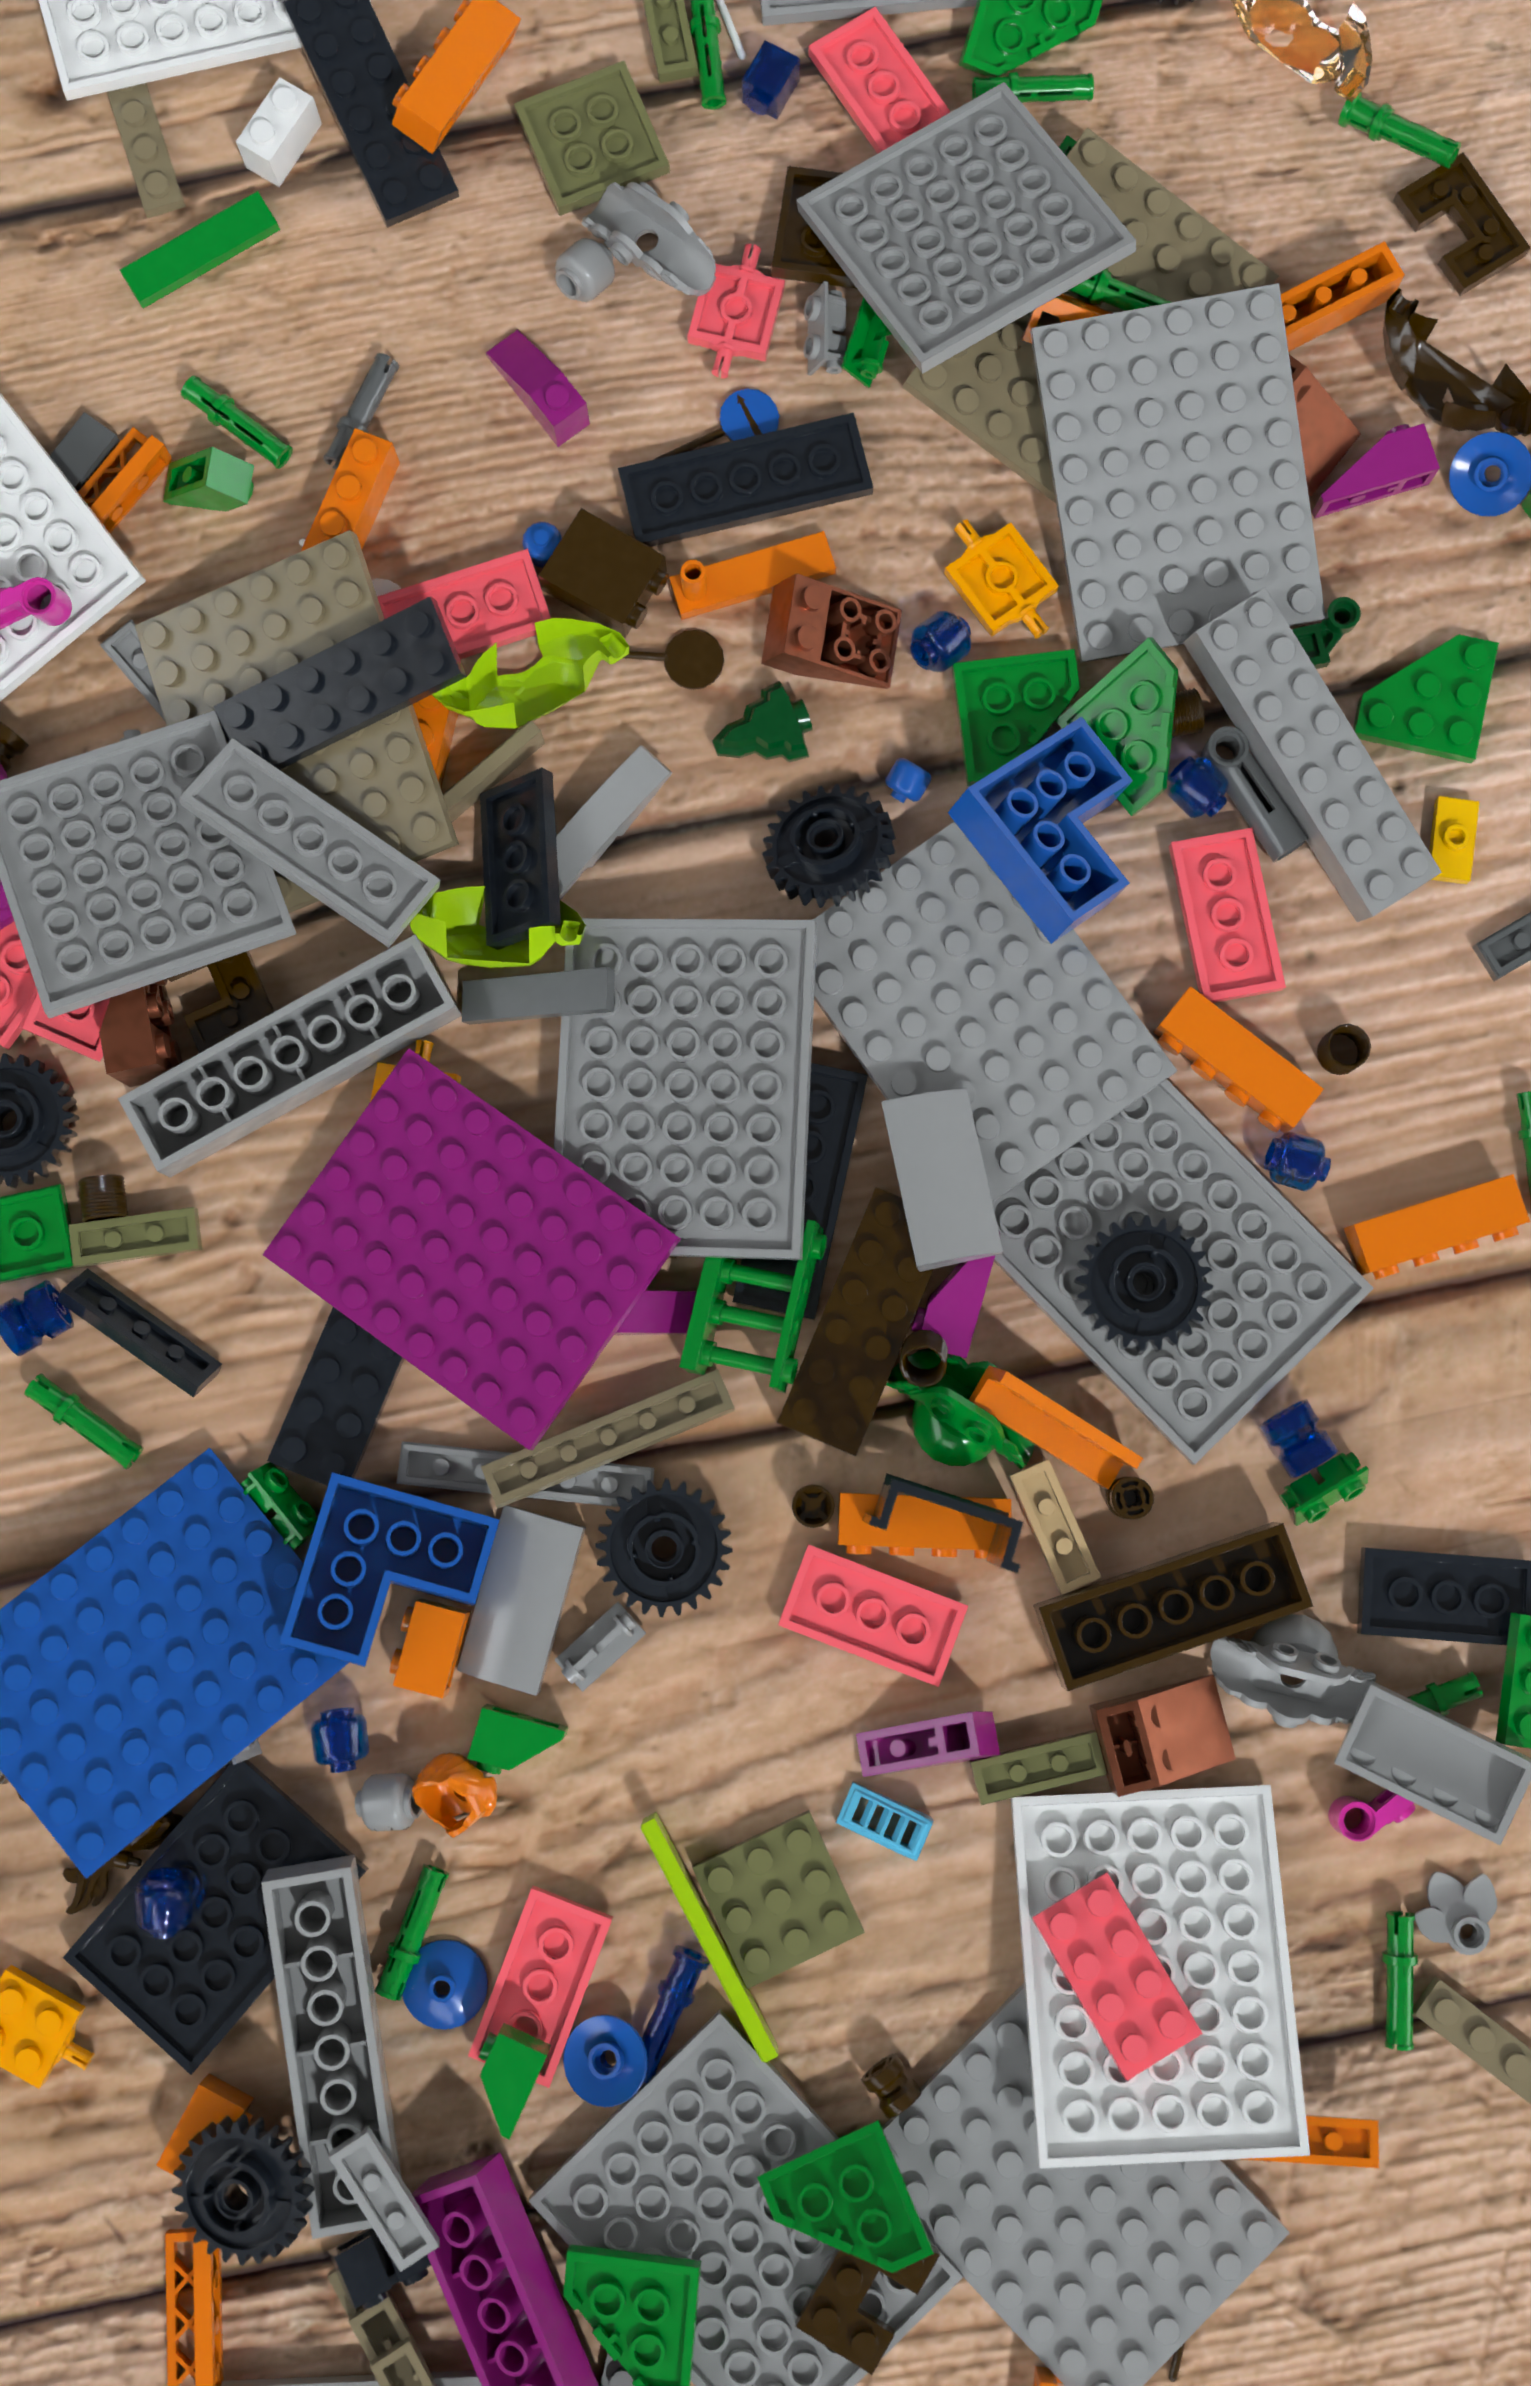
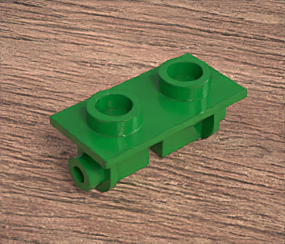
(866, 346)
(271, 1489)
(1313, 1500)

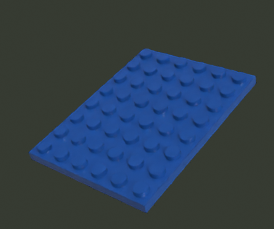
(149, 1662)

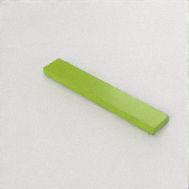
(709, 1937)

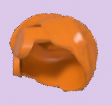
(454, 1787)

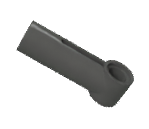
(1255, 795)

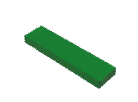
(200, 249)

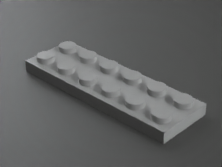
(310, 842)

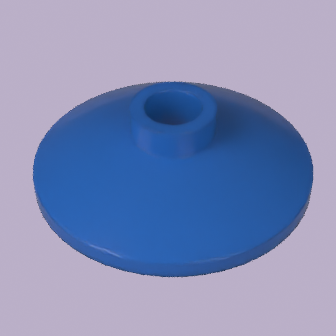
(1470, 482)
(463, 1972)
(586, 2063)

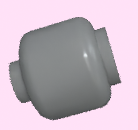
(584, 270)
(387, 1802)

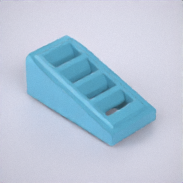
(912, 1849)

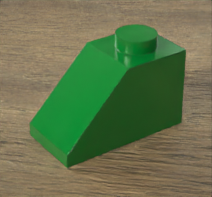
(209, 481)
(510, 1738)
(510, 2073)

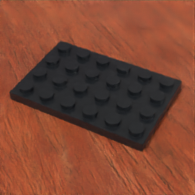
(211, 1972)

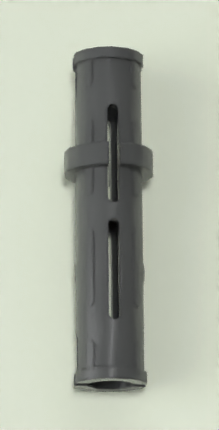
(363, 406)

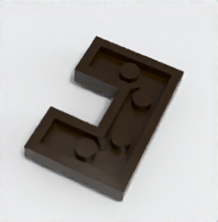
(1490, 233)
(240, 1005)
(834, 2311)

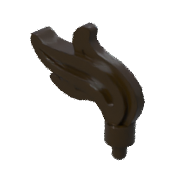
(97, 1883)

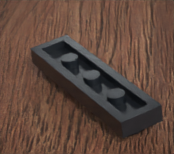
(139, 1332)

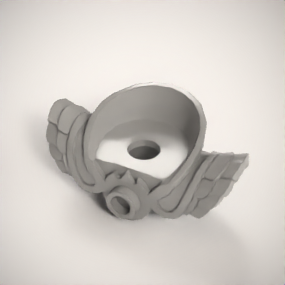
(678, 257)
(1297, 1649)

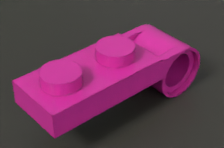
(26, 600)
(1376, 1814)

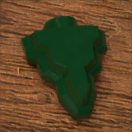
(768, 728)

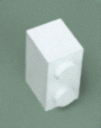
(279, 132)

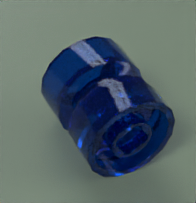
(35, 1316)
(1298, 1438)

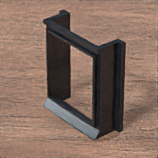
(1006, 1531)

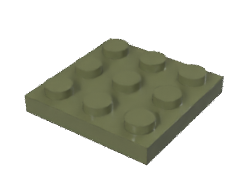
(591, 137)
(778, 1899)

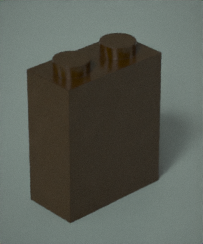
(604, 573)

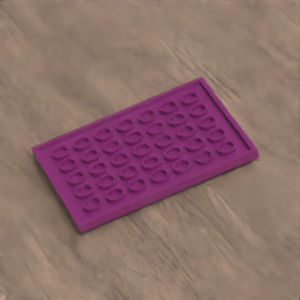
(471, 1248)

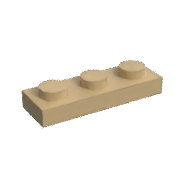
(1054, 1526)

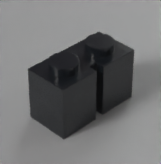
(369, 2270)

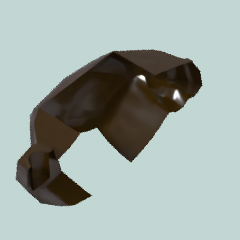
(1429, 373)

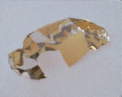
(1317, 50)

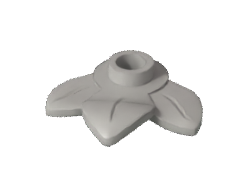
(1455, 1906)

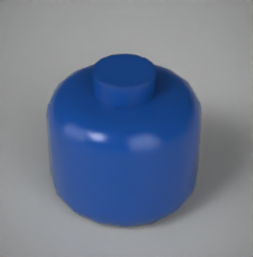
(541, 542)
(907, 780)

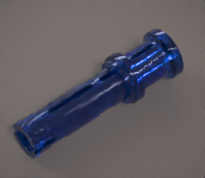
(675, 1994)

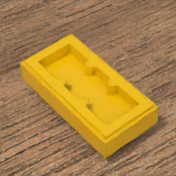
(1454, 838)

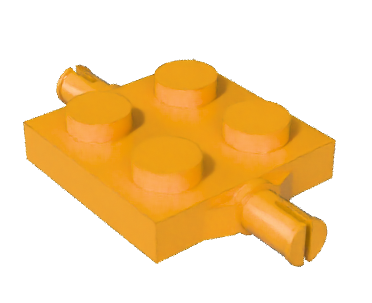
(1001, 579)
(37, 2028)

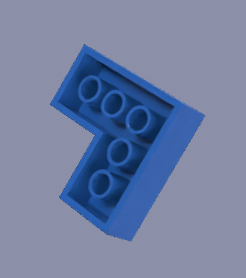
(1032, 829)
(376, 1539)

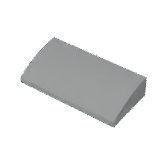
(942, 1178)
(521, 1600)
(1435, 1762)

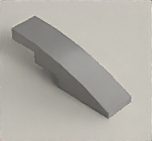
(607, 815)

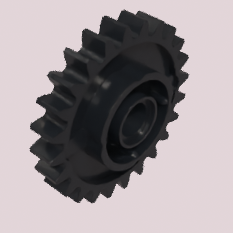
(859, 848)
(40, 1122)
(1169, 1265)
(658, 1579)
(269, 2172)

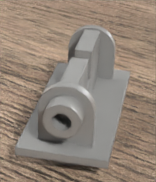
(825, 313)
(599, 1646)

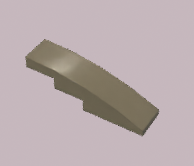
(386, 2341)

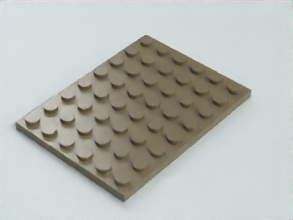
(1179, 256)
(270, 624)

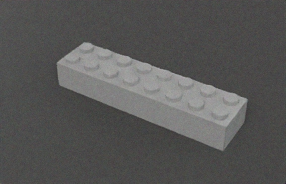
(1312, 755)
(289, 1057)
(328, 2026)

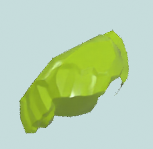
(568, 663)
(453, 931)

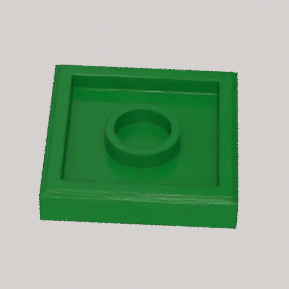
(34, 1233)

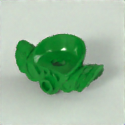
(950, 1424)

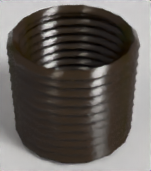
(1188, 713)
(1360, 1039)
(102, 1197)
(923, 1377)

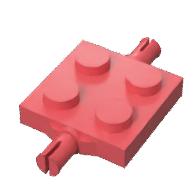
(737, 312)

